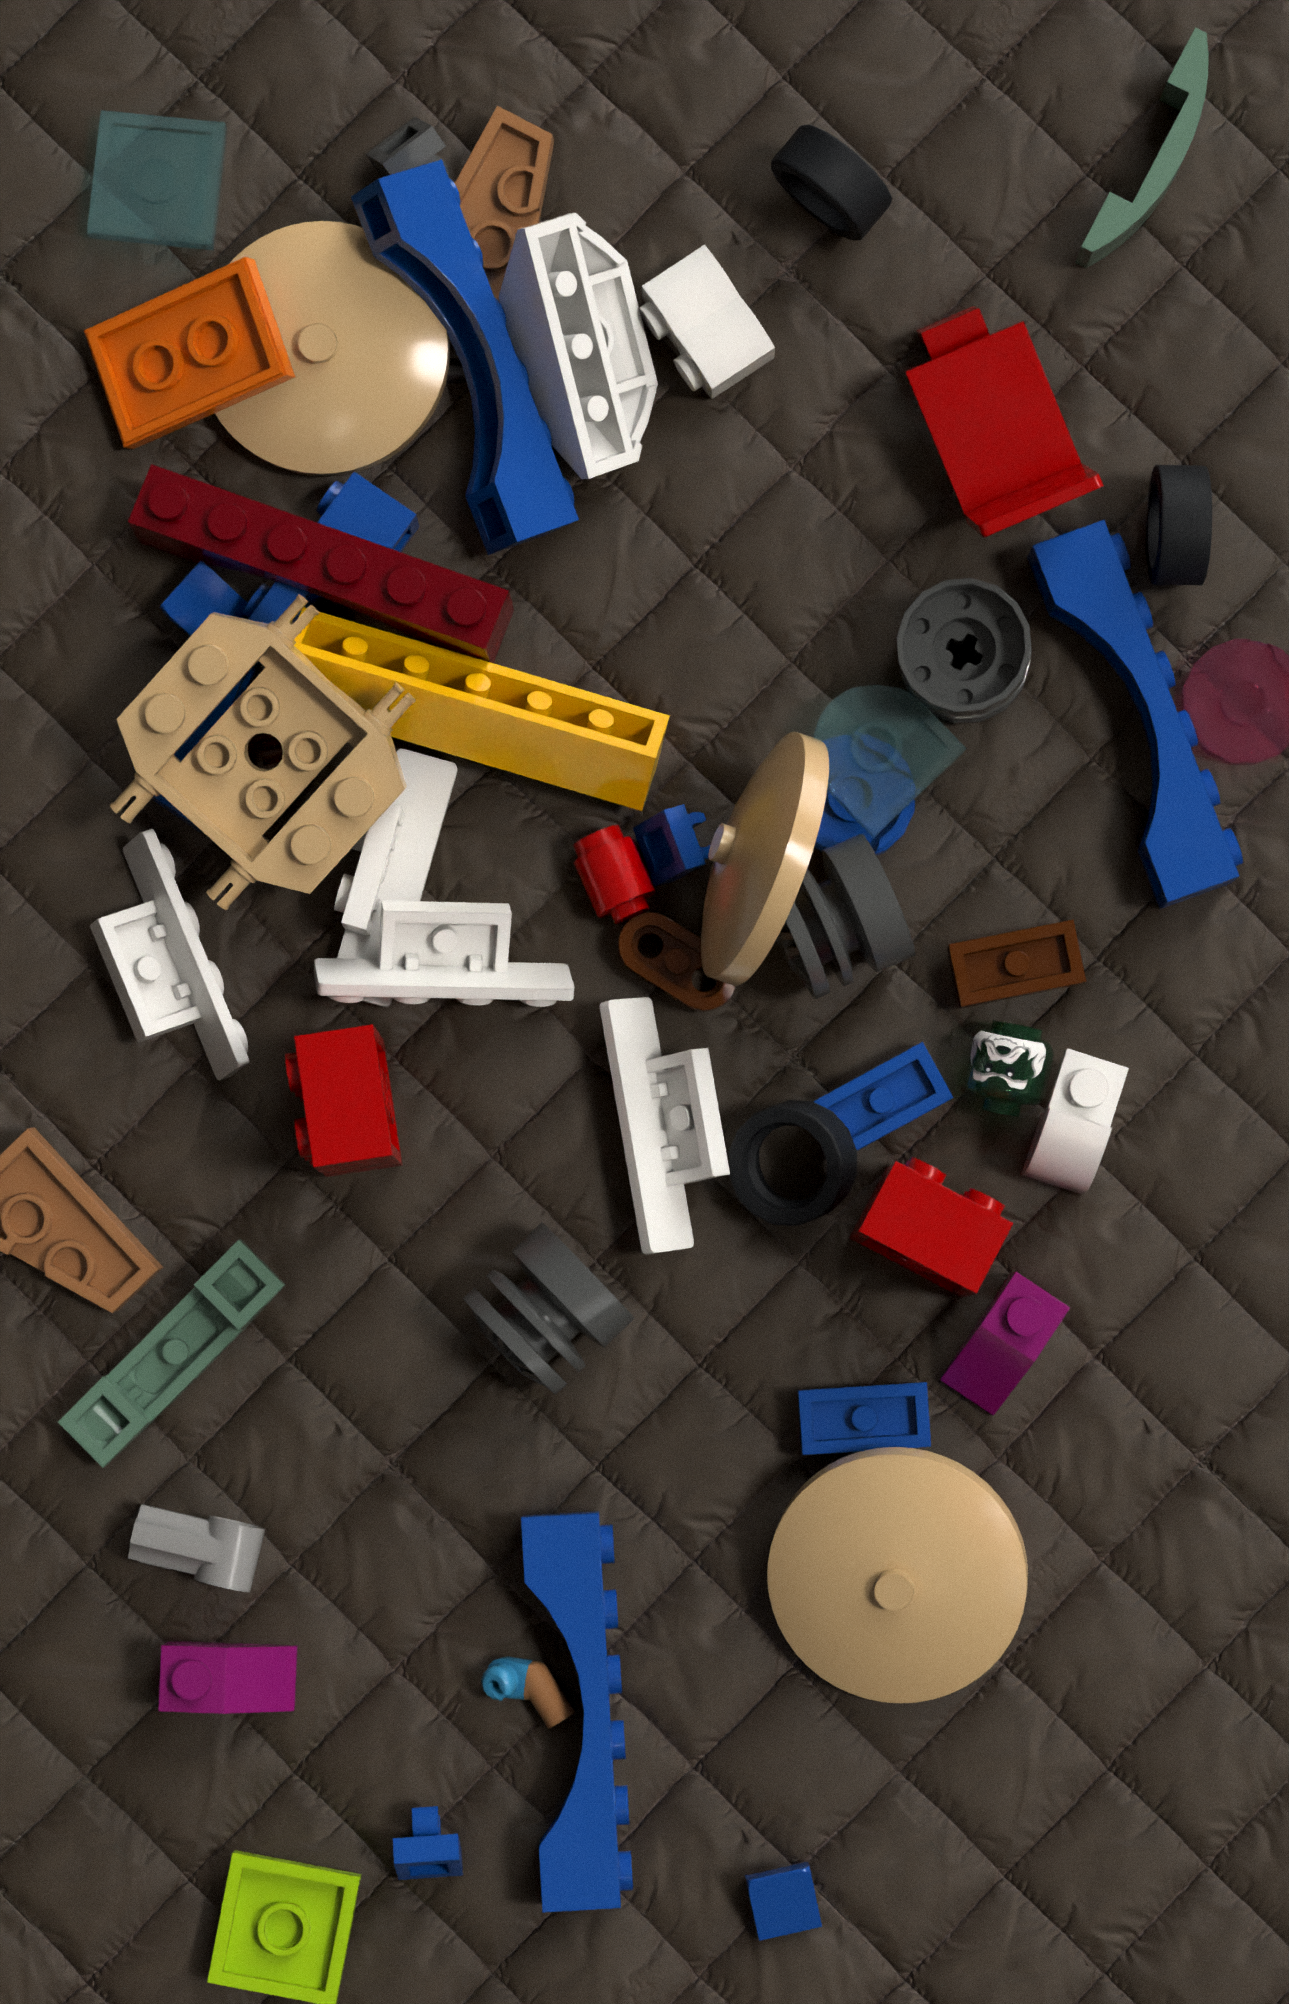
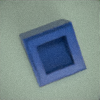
(198, 597)
(783, 1901)

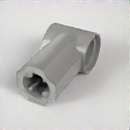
(213, 1549)

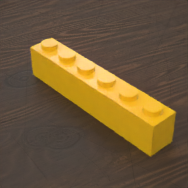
(494, 711)

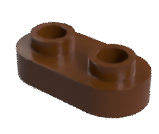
(674, 965)

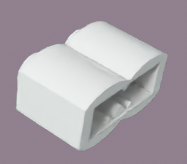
(706, 323)

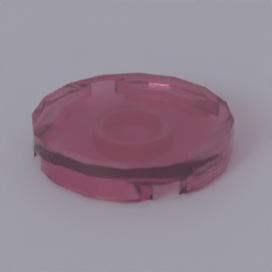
(1240, 701)

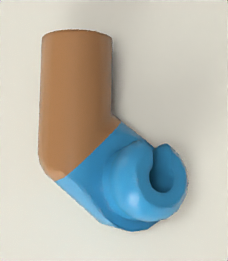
(527, 1681)

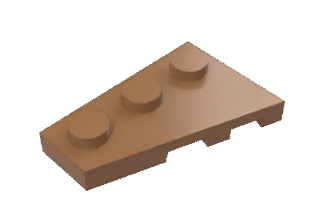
(504, 187)
(65, 1228)

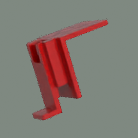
(996, 422)

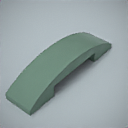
(1186, 93)
(172, 1354)

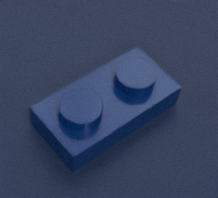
(888, 1096)
(864, 1418)

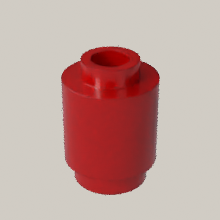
(613, 874)

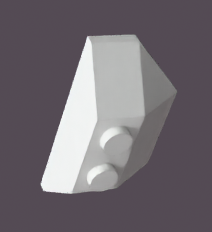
(581, 342)

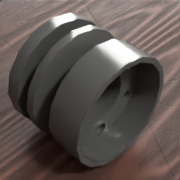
(952, 616)
(844, 915)
(547, 1309)

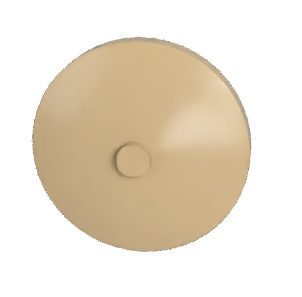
(360, 351)
(762, 858)
(897, 1575)

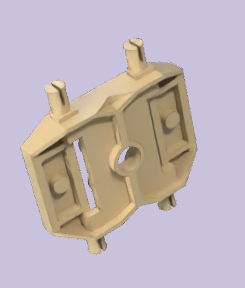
(220, 784)

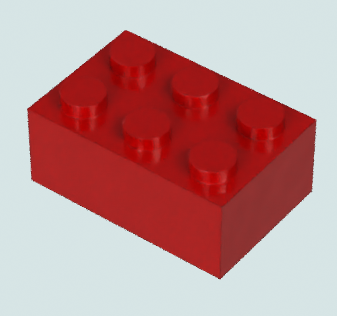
(345, 1100)
(932, 1228)

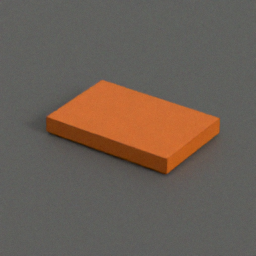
(189, 353)

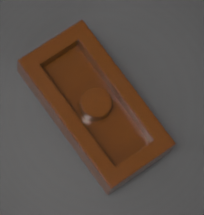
(1016, 964)

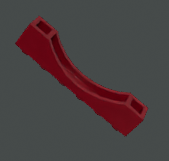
(257, 539)

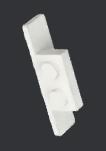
(395, 855)
(443, 953)
(162, 964)
(665, 1122)

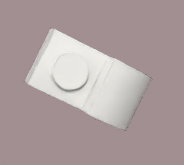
(1075, 1122)

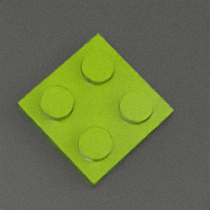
(284, 1928)

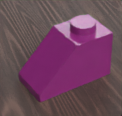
(1004, 1342)
(227, 1677)

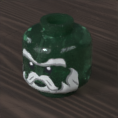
(1009, 1067)

